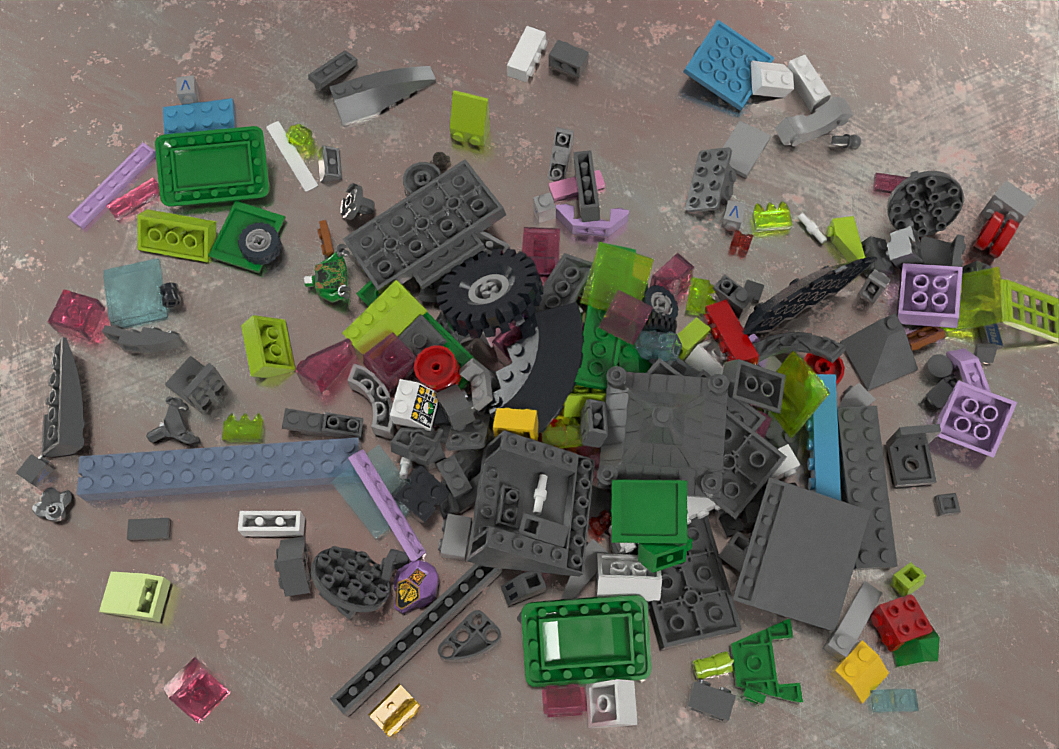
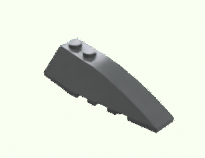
(372, 93)
(64, 423)

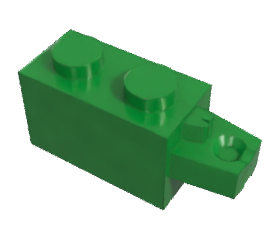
(663, 555)

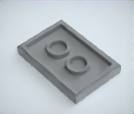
(746, 147)

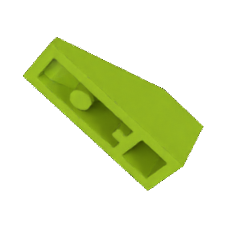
(846, 237)

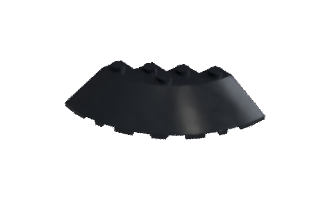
(803, 294)
(542, 364)

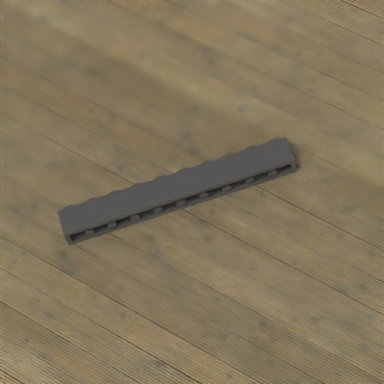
(413, 638)

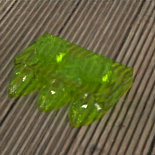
(772, 218)
(699, 296)
(244, 429)
(562, 435)

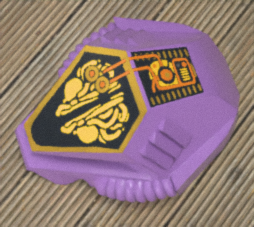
(415, 586)

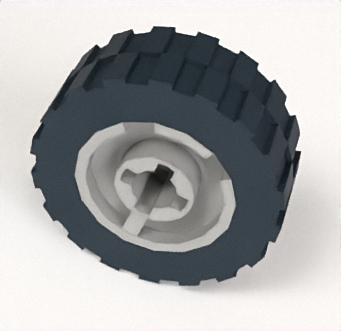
(269, 247)
(661, 301)

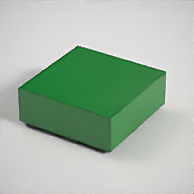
(752, 696)

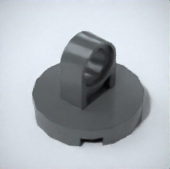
(356, 202)

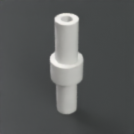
(812, 228)
(405, 465)
(540, 494)

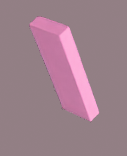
(568, 187)

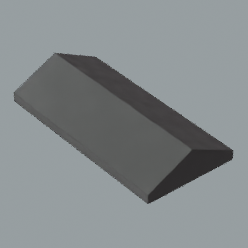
(565, 282)

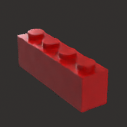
(728, 332)

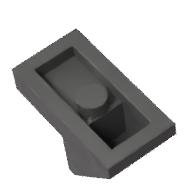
(728, 524)

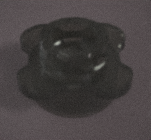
(440, 156)

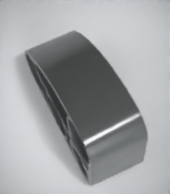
(476, 643)

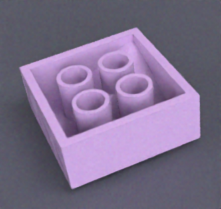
(930, 295)
(975, 418)

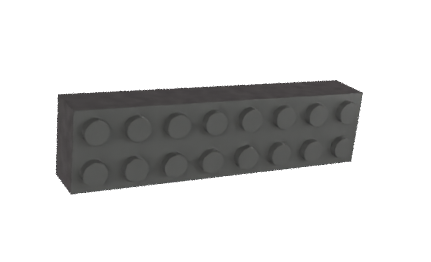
(865, 484)

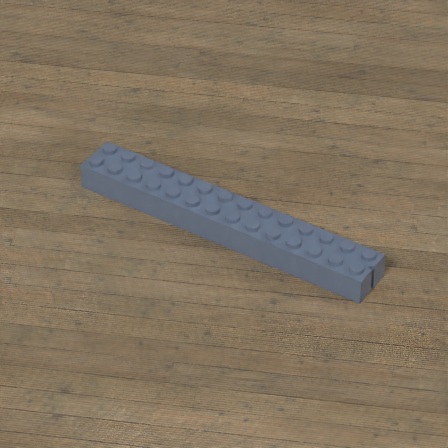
(214, 469)

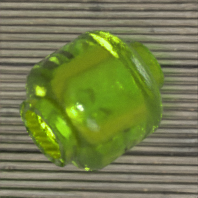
(299, 136)

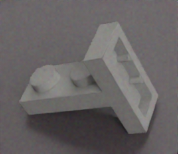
(482, 382)

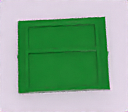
(240, 216)
(649, 511)

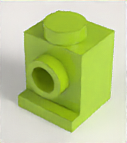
(908, 579)

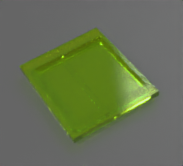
(614, 271)
(979, 300)
(801, 394)

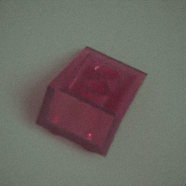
(542, 247)
(324, 366)

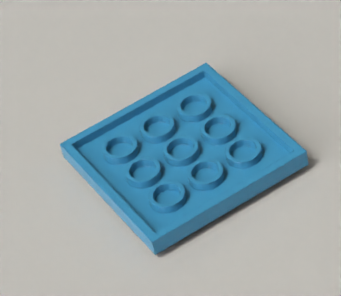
(725, 64)
(199, 116)

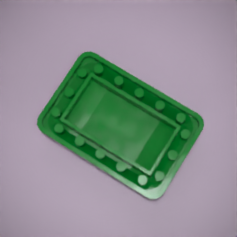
(212, 166)
(586, 640)

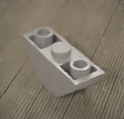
(561, 154)

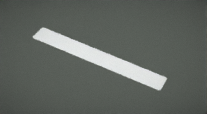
(292, 156)

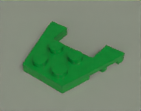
(756, 667)

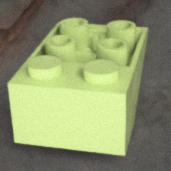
(135, 595)

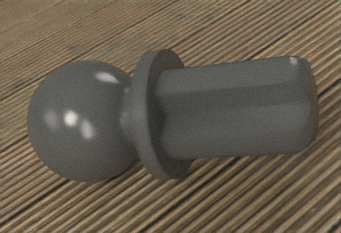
(847, 141)

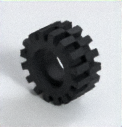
(660, 323)

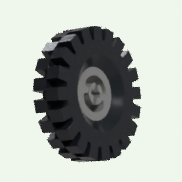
(472, 295)

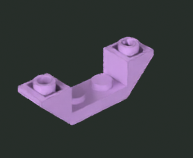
(565, 215)
(969, 368)

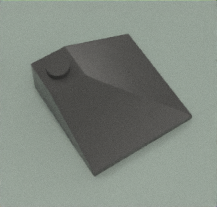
(880, 352)

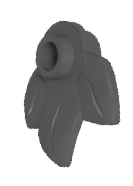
(52, 504)

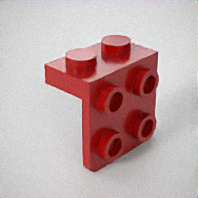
(900, 621)

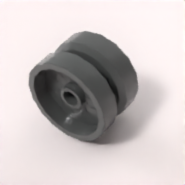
(419, 175)

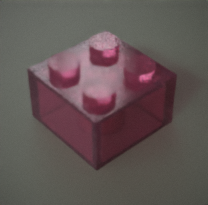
(76, 315)

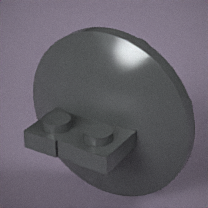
(925, 202)
(349, 580)

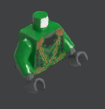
(331, 276)

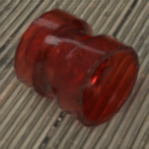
(741, 240)
(600, 523)

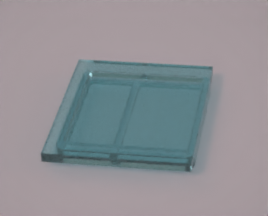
(134, 293)
(358, 497)

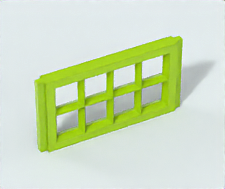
(1007, 310)

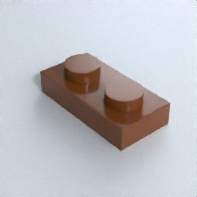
(324, 233)
(925, 336)

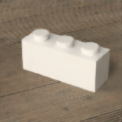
(526, 54)
(808, 83)
(271, 523)

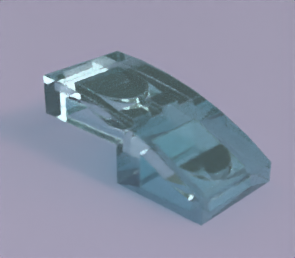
(894, 700)

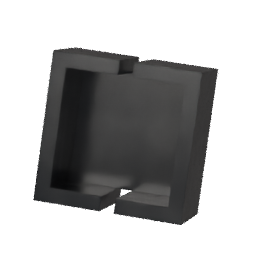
(421, 494)

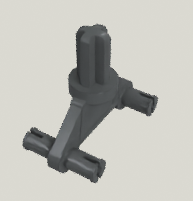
(173, 424)

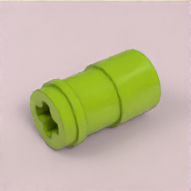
(714, 665)

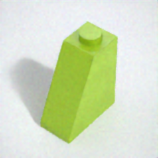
(691, 336)

